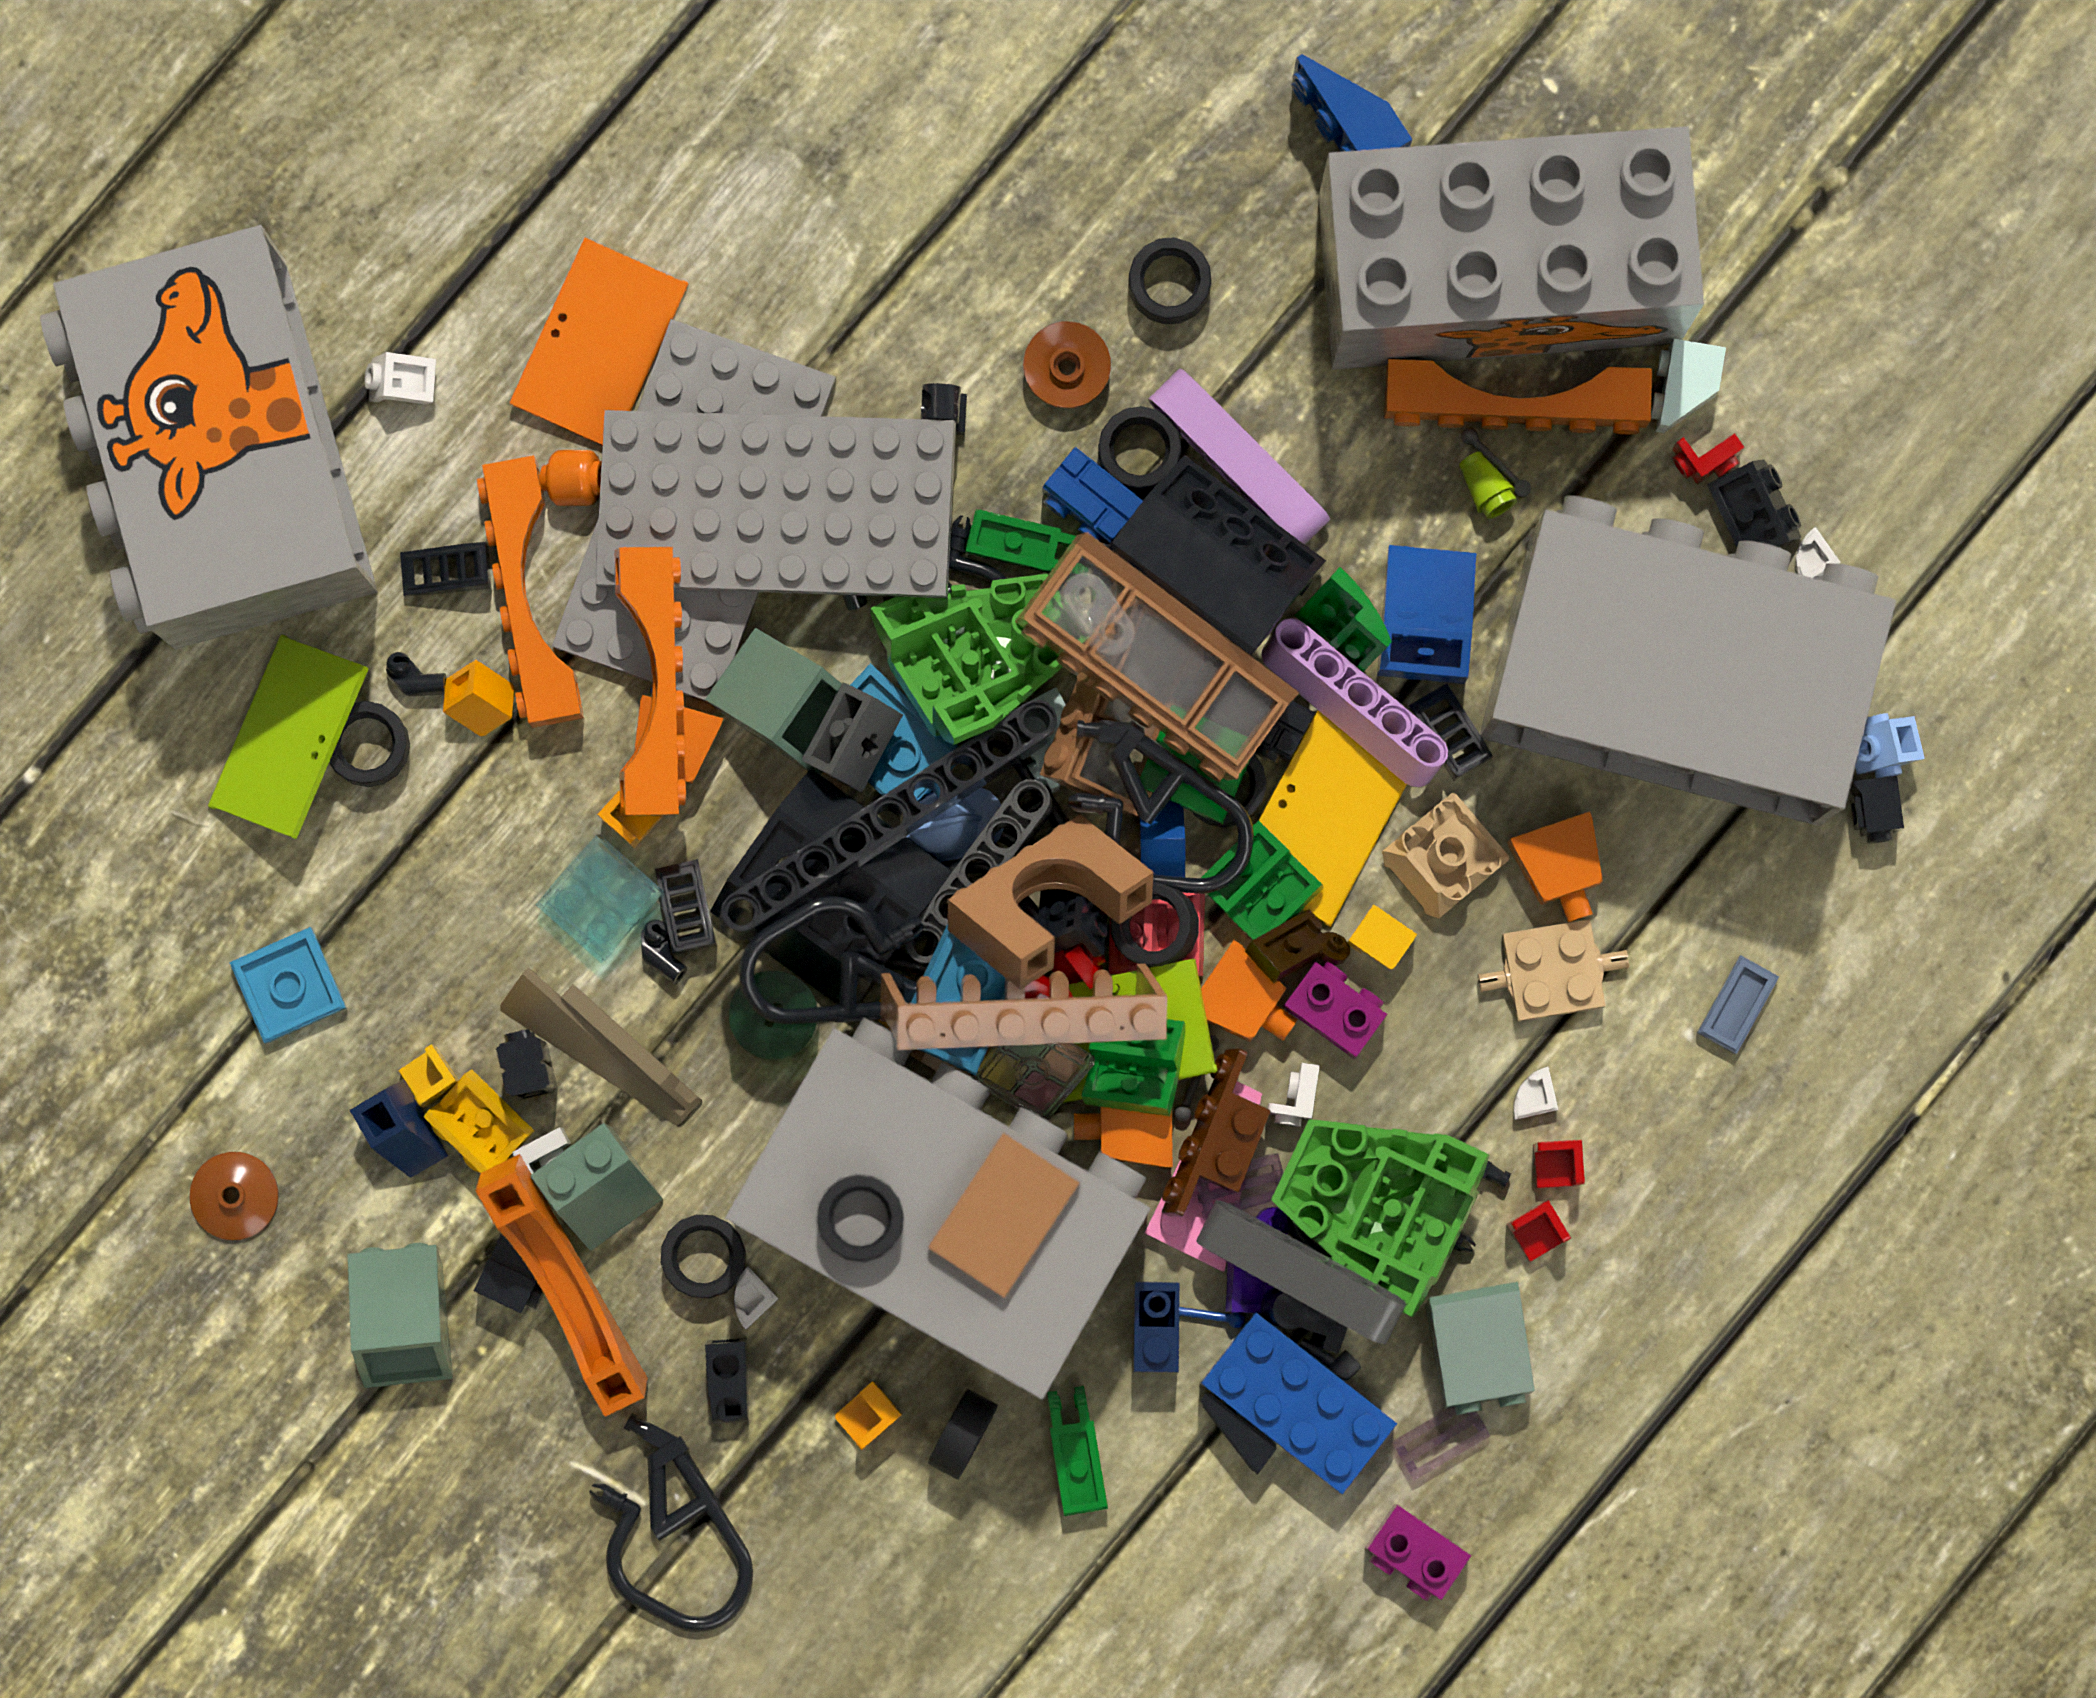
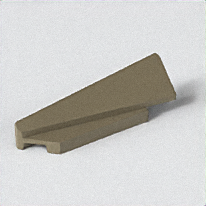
(599, 1043)

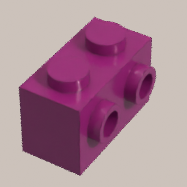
(1336, 1009)
(1417, 1552)

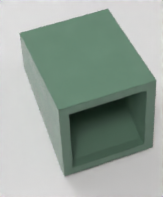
(775, 695)
(597, 1186)
(399, 1315)
(1480, 1347)

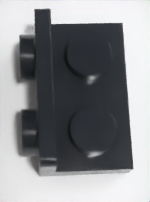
(1754, 505)
(1072, 920)

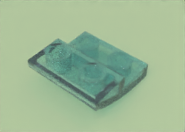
(599, 898)

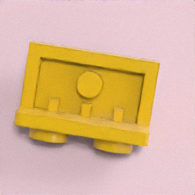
(478, 1123)

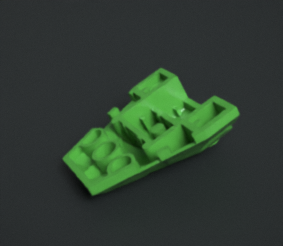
(964, 654)
(1382, 1200)

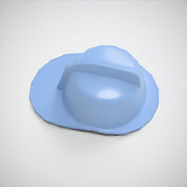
(958, 827)

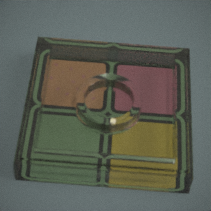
(1034, 1075)

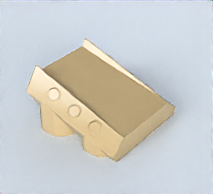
(1444, 856)

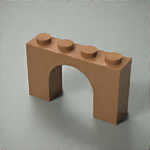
(1069, 858)

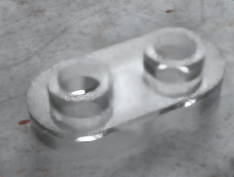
(1095, 616)

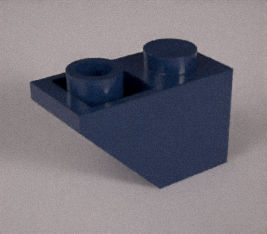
(398, 1129)
(1156, 1327)

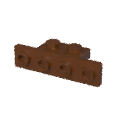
(1221, 1140)

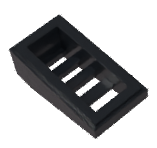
(482, 577)
(1482, 753)
(695, 941)
(1246, 1440)

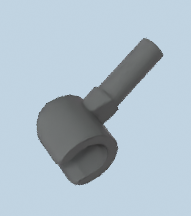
(1344, 1366)

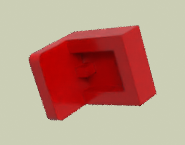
(1718, 460)
(1078, 964)

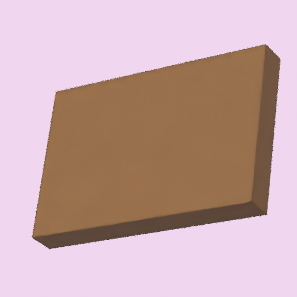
(1003, 1215)

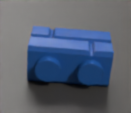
(1090, 497)

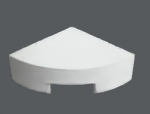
(1813, 555)
(1535, 1095)
(751, 1298)

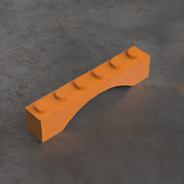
(1426, 392)
(515, 505)
(646, 589)
(537, 1236)

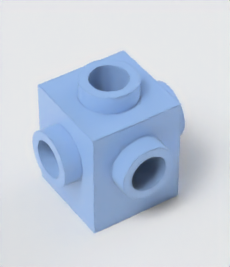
(1888, 745)

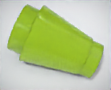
(1487, 486)

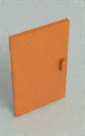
(604, 345)

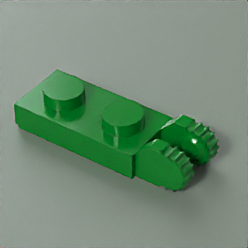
(1015, 541)
(1077, 1458)

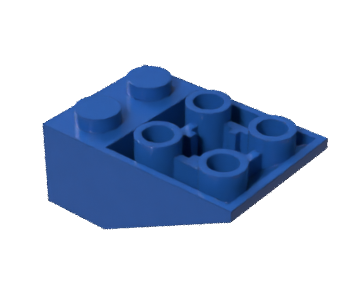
(1347, 111)
(1428, 614)

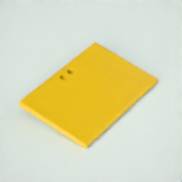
(1332, 811)

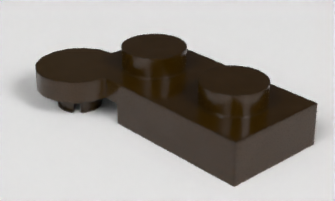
(1296, 945)

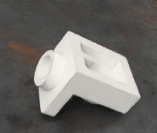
(401, 378)
(1302, 1089)
(543, 1148)

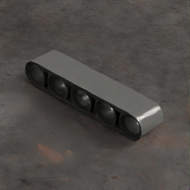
(985, 851)
(1301, 1272)

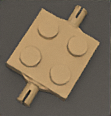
(1553, 970)

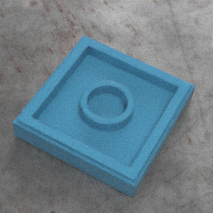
(288, 985)

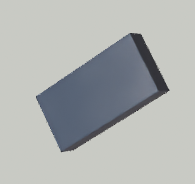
(1737, 1004)

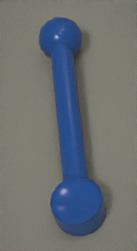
(1235, 1319)

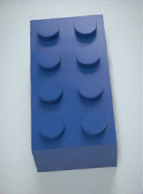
(1298, 1403)

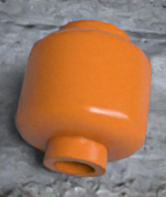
(572, 477)

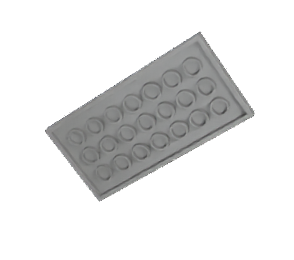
(691, 376)
(781, 501)

